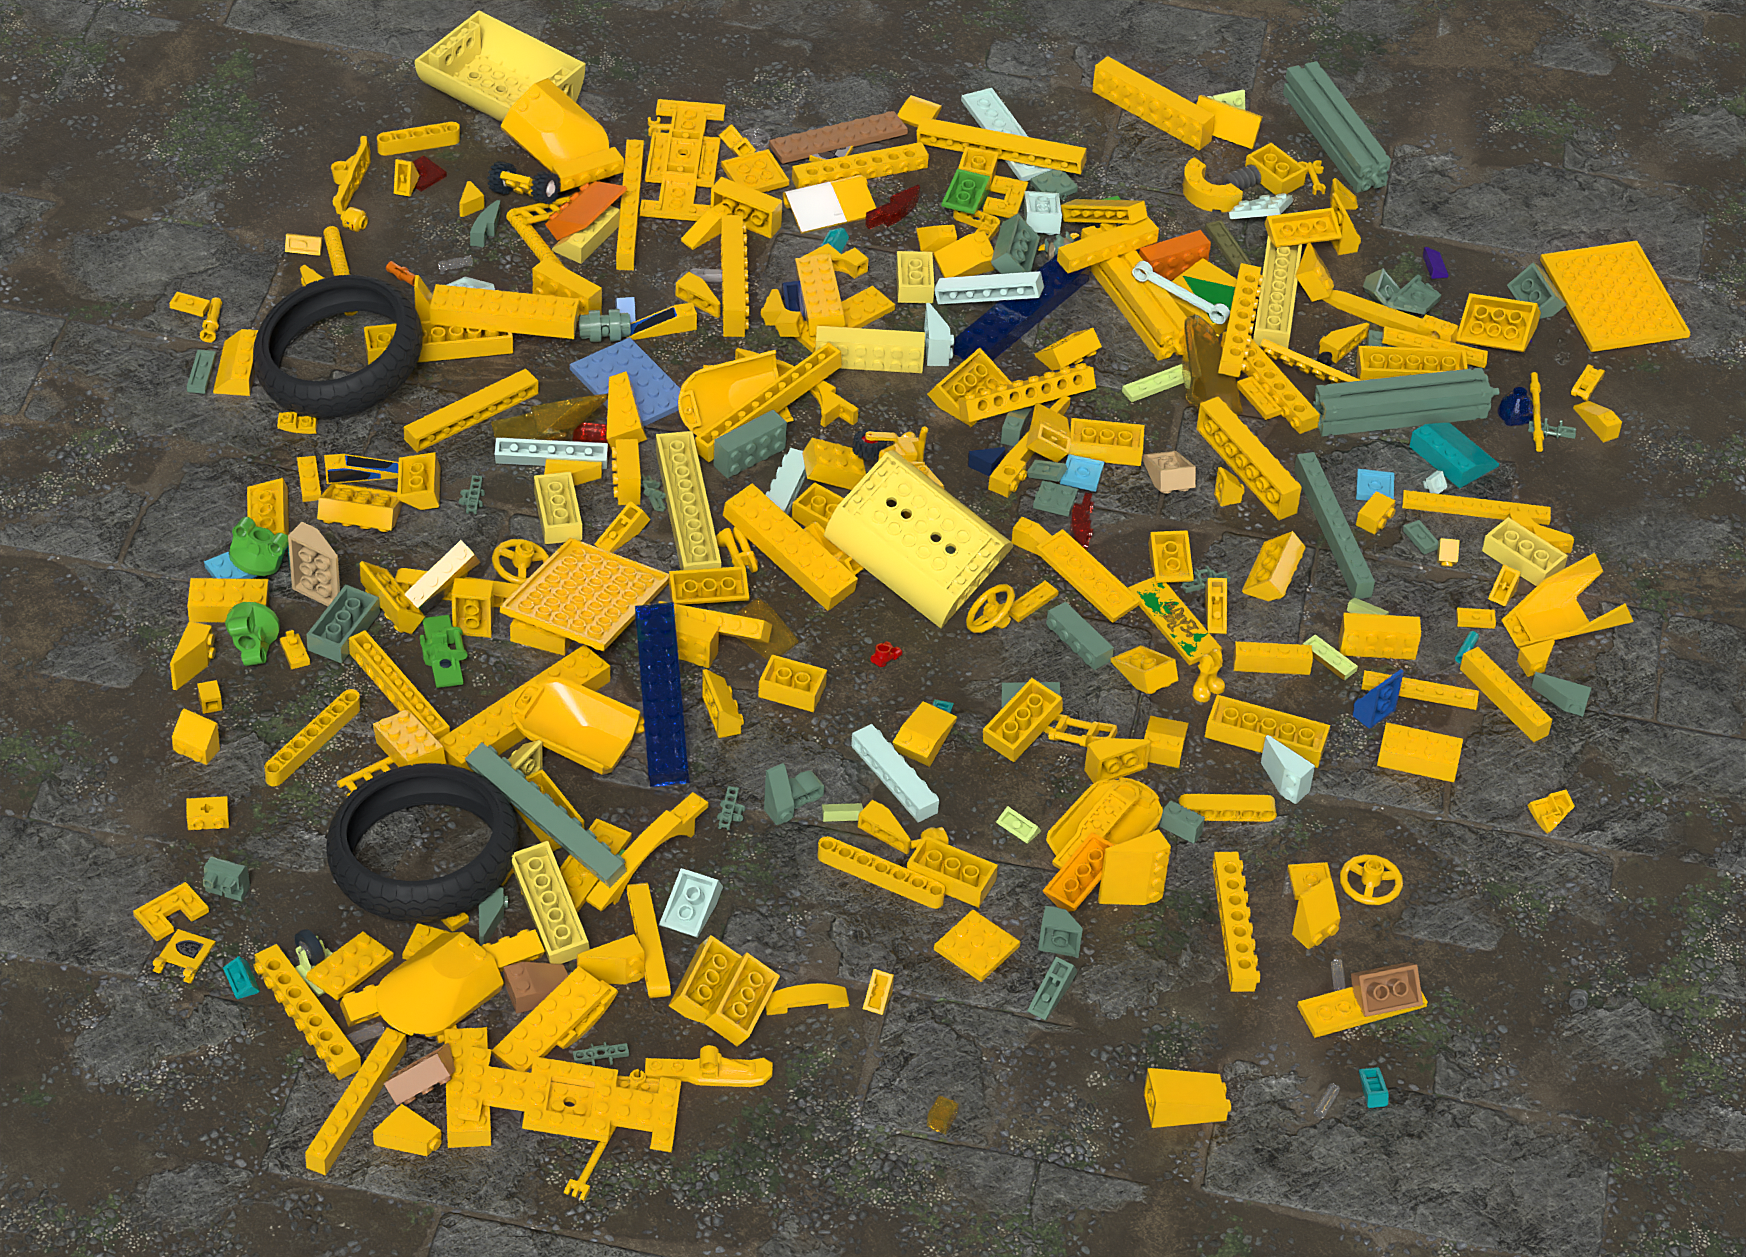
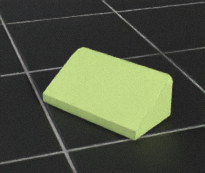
(1361, 607)
(841, 812)
(1018, 825)

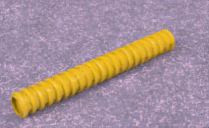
(531, 238)
(336, 254)

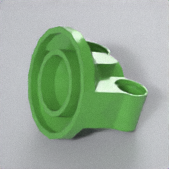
(256, 548)
(252, 630)

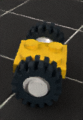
(504, 178)

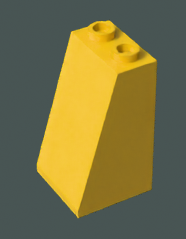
(1184, 1097)

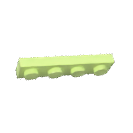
(1153, 383)

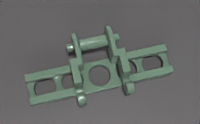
(1562, 431)
(472, 494)
(654, 495)
(1200, 582)
(731, 807)
(592, 1051)

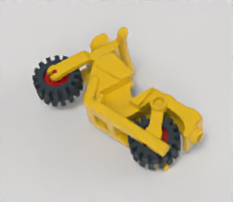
(873, 445)

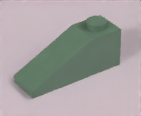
(1015, 426)
(1565, 694)
(778, 795)
(490, 914)
(1052, 988)

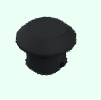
(1325, 358)

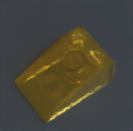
(781, 637)

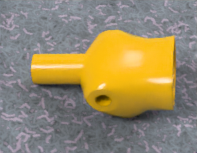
(935, 833)

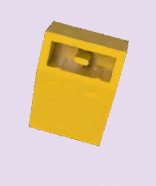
(1049, 433)

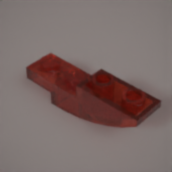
(894, 211)
(1080, 521)

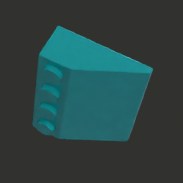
(1451, 452)

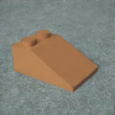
(531, 983)

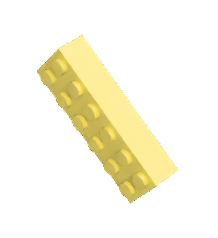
(875, 348)
(549, 903)

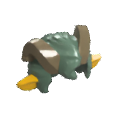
(1052, 248)

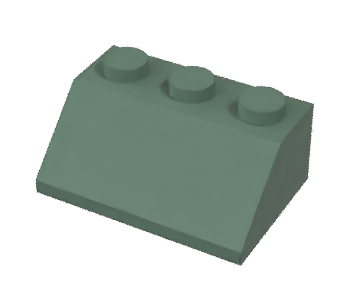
(1536, 287)

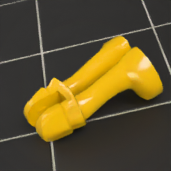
(746, 557)
(1207, 679)

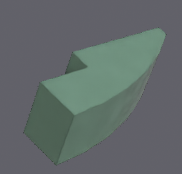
(485, 224)

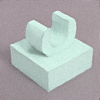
(1435, 483)

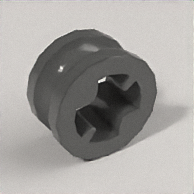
(1578, 998)

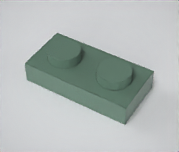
(1047, 470)
(1421, 537)

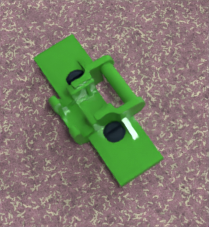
(438, 654)

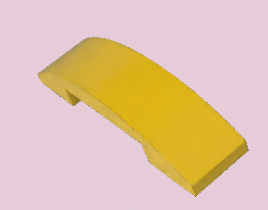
(806, 995)
(590, 1020)

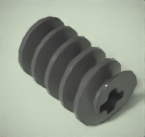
(1243, 177)

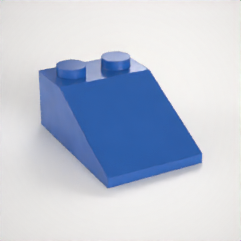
(1379, 701)

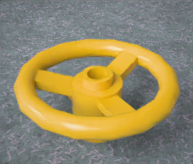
(521, 558)
(994, 613)
(1372, 875)

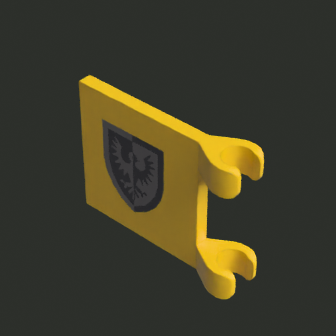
(185, 951)

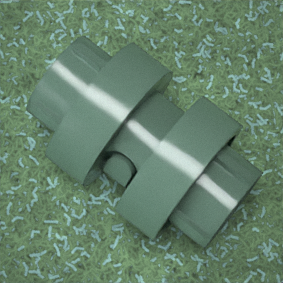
(594, 327)

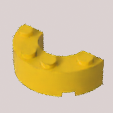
(1207, 195)

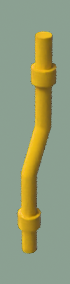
(1538, 434)

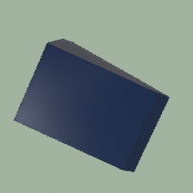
(792, 296)
(986, 460)

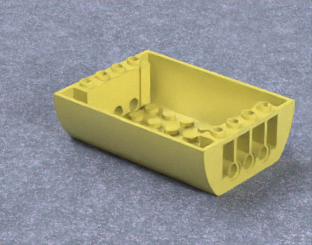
(901, 549)

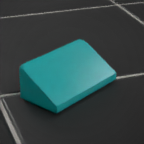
(836, 238)
(241, 978)

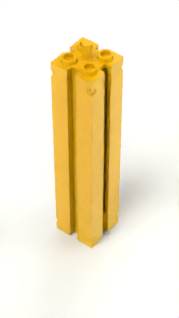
(1143, 304)

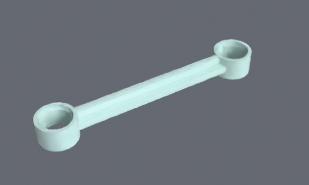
(1181, 292)

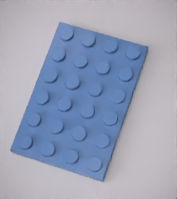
(652, 386)

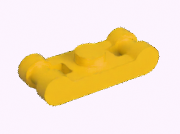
(1588, 380)

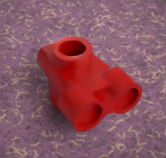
(884, 653)

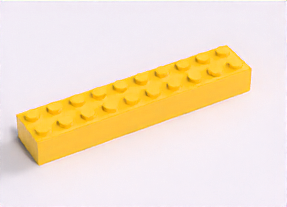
(496, 725)

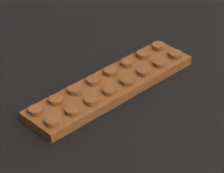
(838, 136)

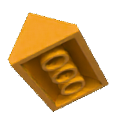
(1078, 874)

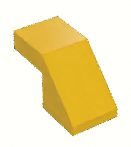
(735, 142)

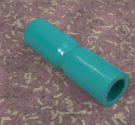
(1467, 645)

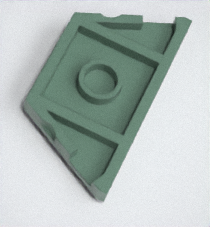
(1415, 297)

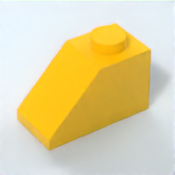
(1228, 488)
(1535, 657)

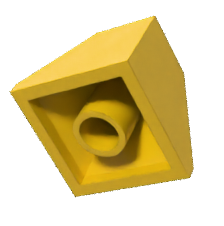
(935, 237)

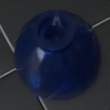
(1516, 407)

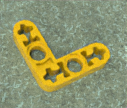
(987, 222)

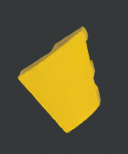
(1551, 810)

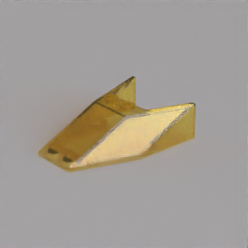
(548, 420)

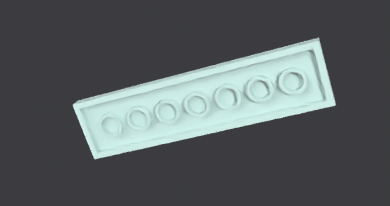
(993, 115)

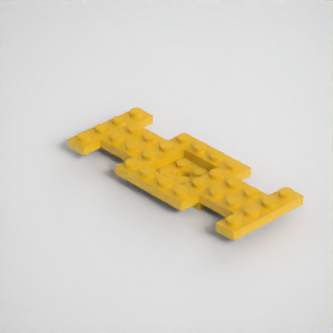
(682, 172)
(593, 1107)

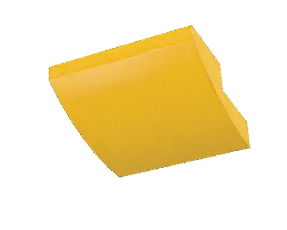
(916, 108)

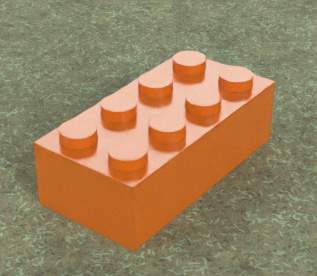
(1177, 254)

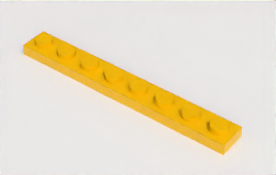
(1472, 506)

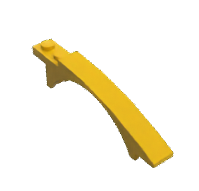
(831, 405)
(670, 824)

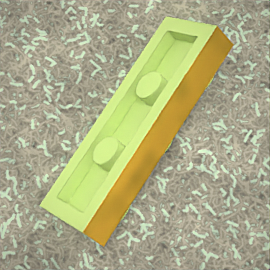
(1331, 658)

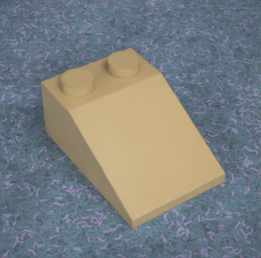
(1170, 471)

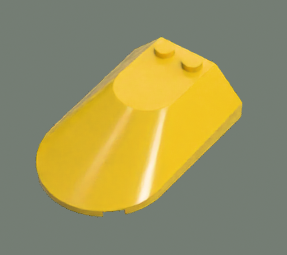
(553, 126)
(722, 388)
(575, 722)
(1139, 819)
(438, 985)

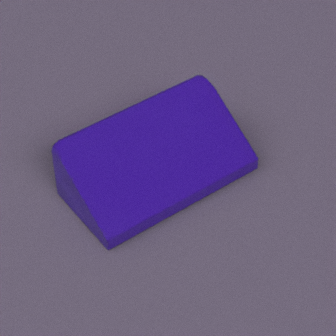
(1434, 263)

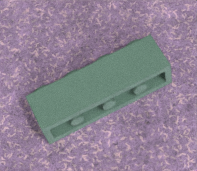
(1079, 635)

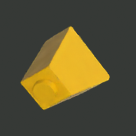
(407, 1132)

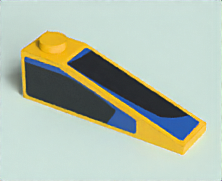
(668, 321)
(352, 468)

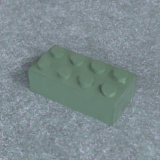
(1015, 246)
(750, 444)
(345, 617)

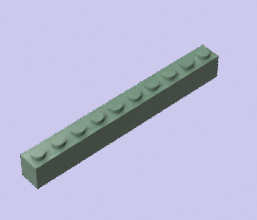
(1334, 526)
(547, 815)

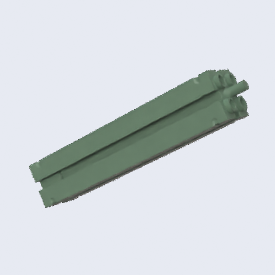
(1336, 127)
(1403, 401)

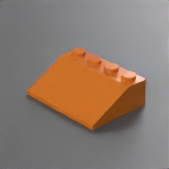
(583, 208)

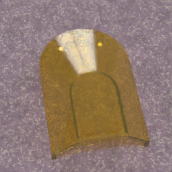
(1201, 366)

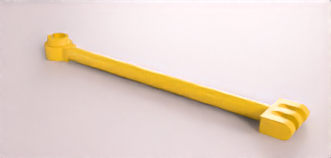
(580, 1185)

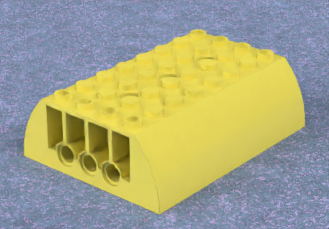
(492, 57)

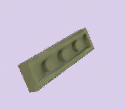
(1227, 244)

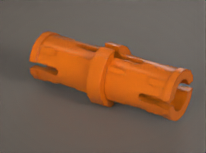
(401, 273)

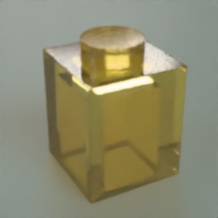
(942, 1114)

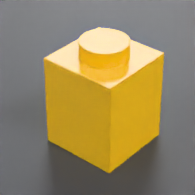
(1447, 552)
(209, 697)

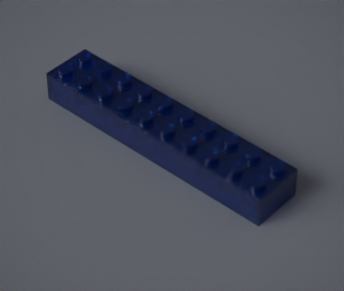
(1013, 318)
(662, 694)

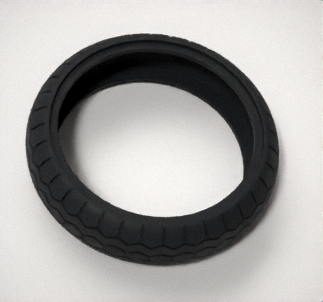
(357, 390)
(435, 897)

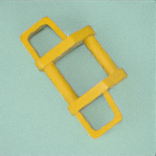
(1093, 729)

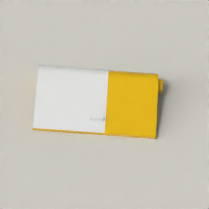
(830, 203)

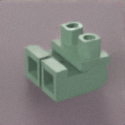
(227, 878)

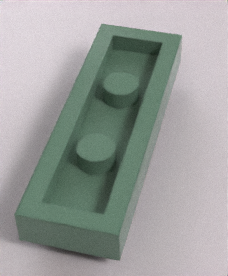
(201, 371)

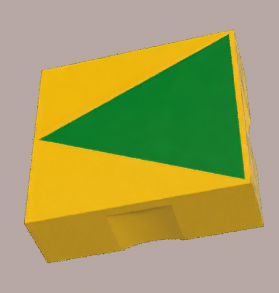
(1209, 284)

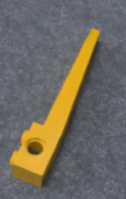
(1390, 317)
(1013, 467)

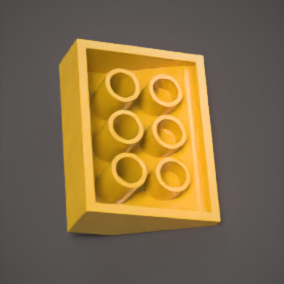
(1498, 322)
(969, 377)
(359, 506)
(1135, 870)
(703, 979)

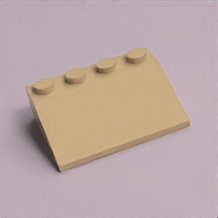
(313, 564)

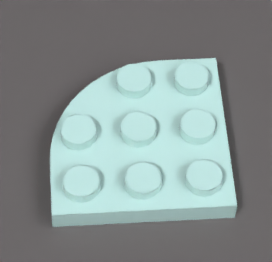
(1261, 207)

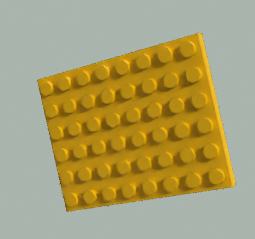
(1614, 296)
(585, 594)

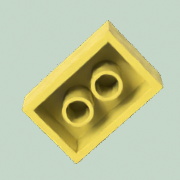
(915, 277)

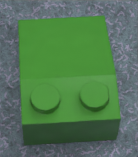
(967, 191)

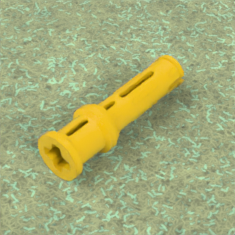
(211, 325)

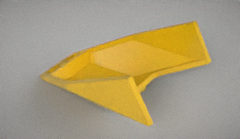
(1554, 611)

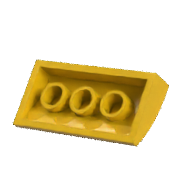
(1303, 227)
(269, 505)

